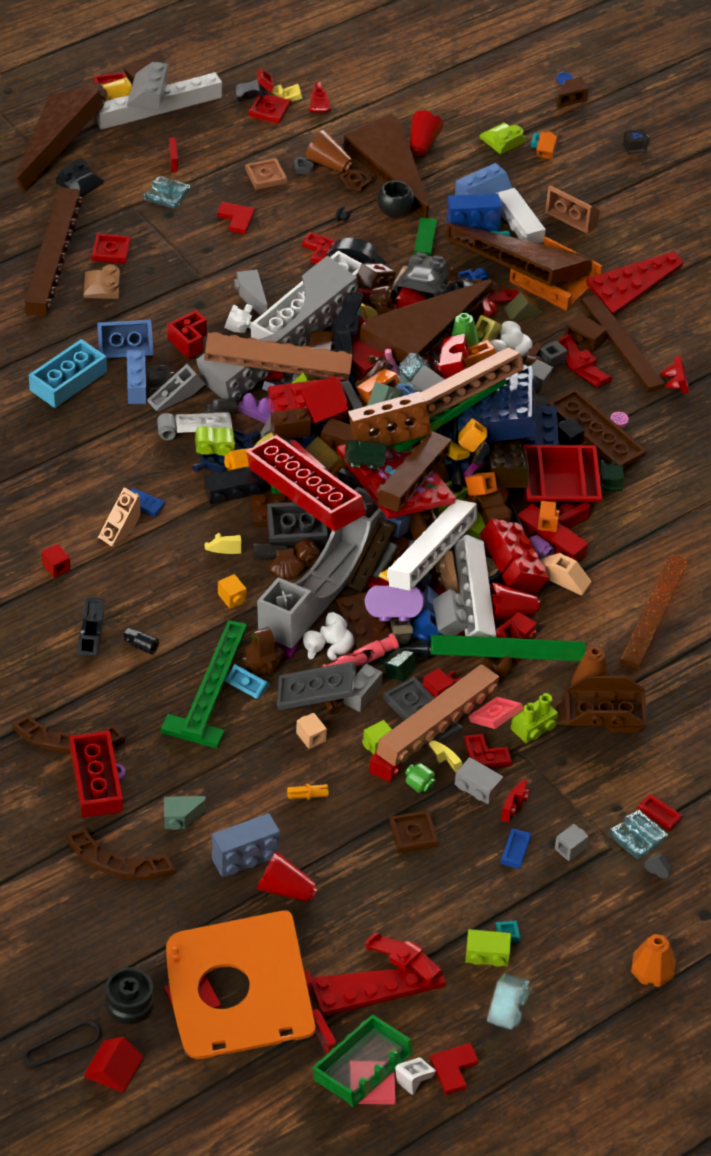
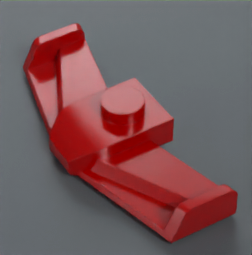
(583, 363)
(405, 956)

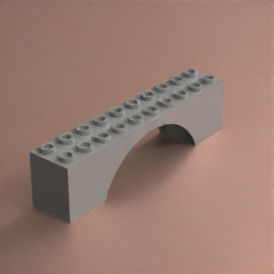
(325, 294)
(293, 607)

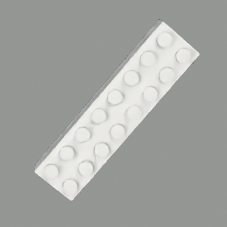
(289, 306)

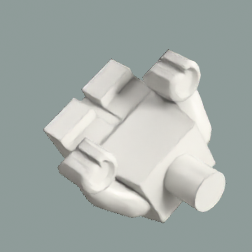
(239, 319)

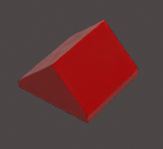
(115, 1064)

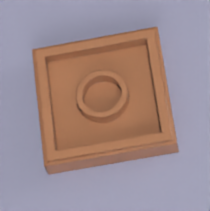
(266, 174)

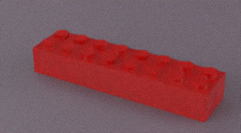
(306, 483)

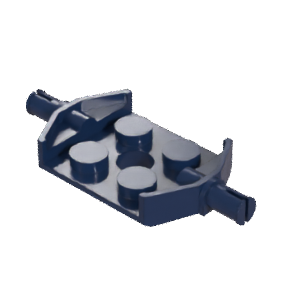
(216, 462)

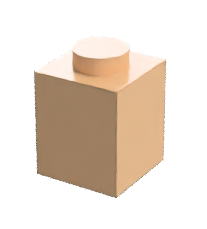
(311, 730)

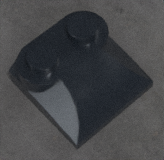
(78, 176)

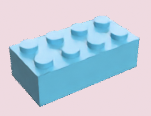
(68, 373)

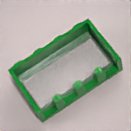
(362, 1060)

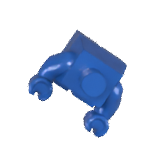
(424, 626)

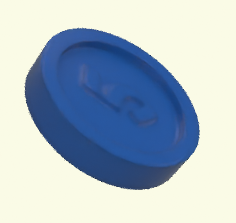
(562, 77)

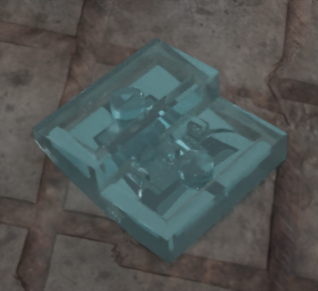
(166, 192)
(638, 834)

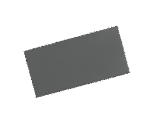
(316, 685)
(410, 698)

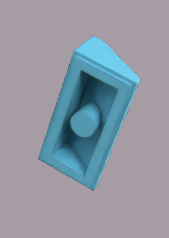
(247, 682)

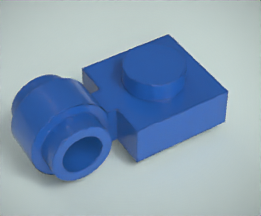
(479, 273)

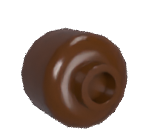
(382, 294)
(307, 552)

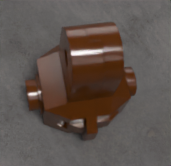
(262, 654)

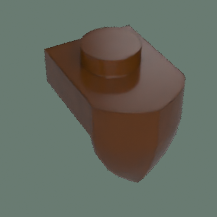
(533, 354)
(499, 666)

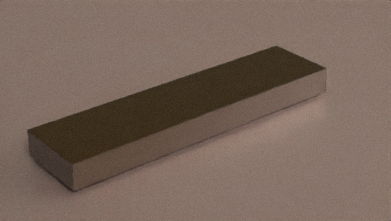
(371, 555)

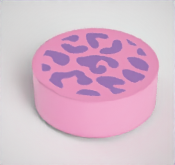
(620, 419)

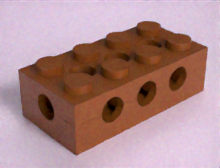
(391, 420)

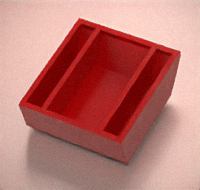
(562, 473)

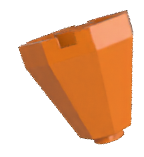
(654, 961)

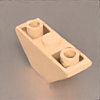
(122, 518)
(566, 573)

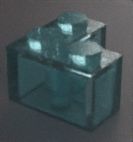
(506, 1002)

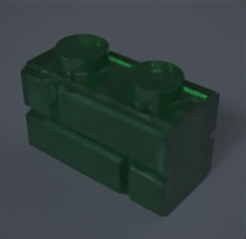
(365, 453)

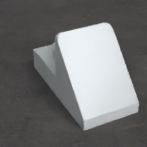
(412, 1073)

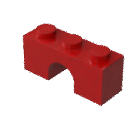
(453, 352)

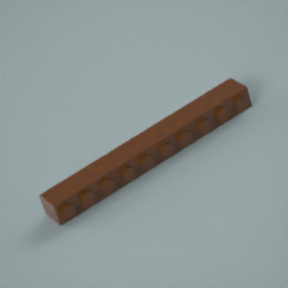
(53, 252)

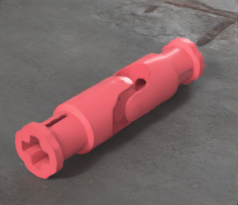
(376, 648)

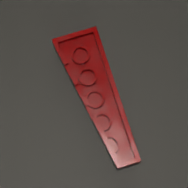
(357, 990)

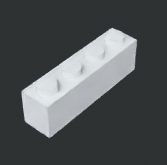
(521, 217)

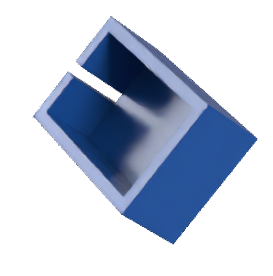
(475, 211)

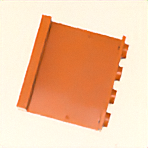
(562, 294)

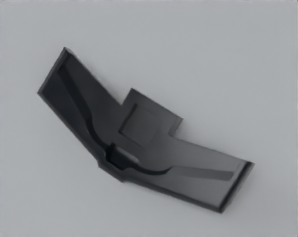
(347, 323)

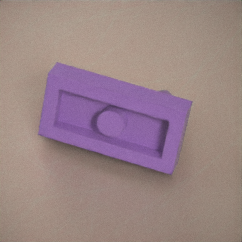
(254, 408)

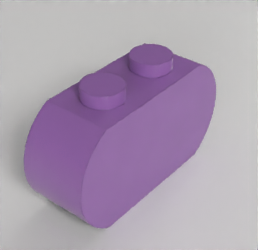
(394, 602)

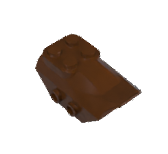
(604, 702)

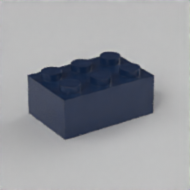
(545, 427)

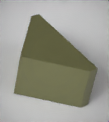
(521, 308)

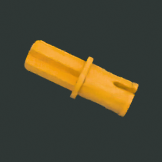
(307, 791)

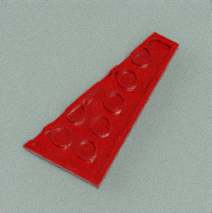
(632, 281)

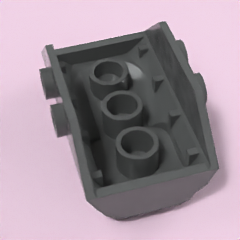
(424, 274)

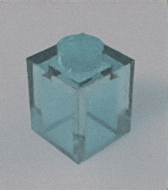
(411, 366)

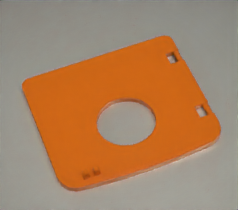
(277, 997)

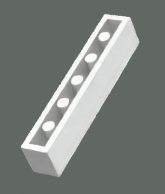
(474, 586)

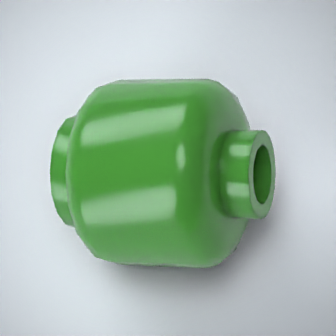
(420, 778)

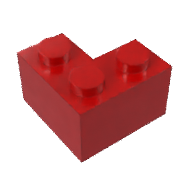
(188, 333)

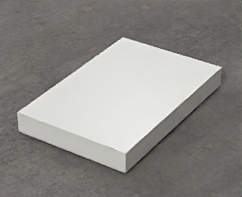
(190, 422)

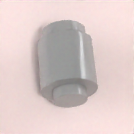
(167, 426)

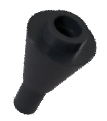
(420, 648)

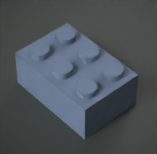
(245, 845)

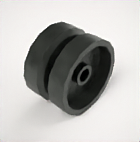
(129, 995)

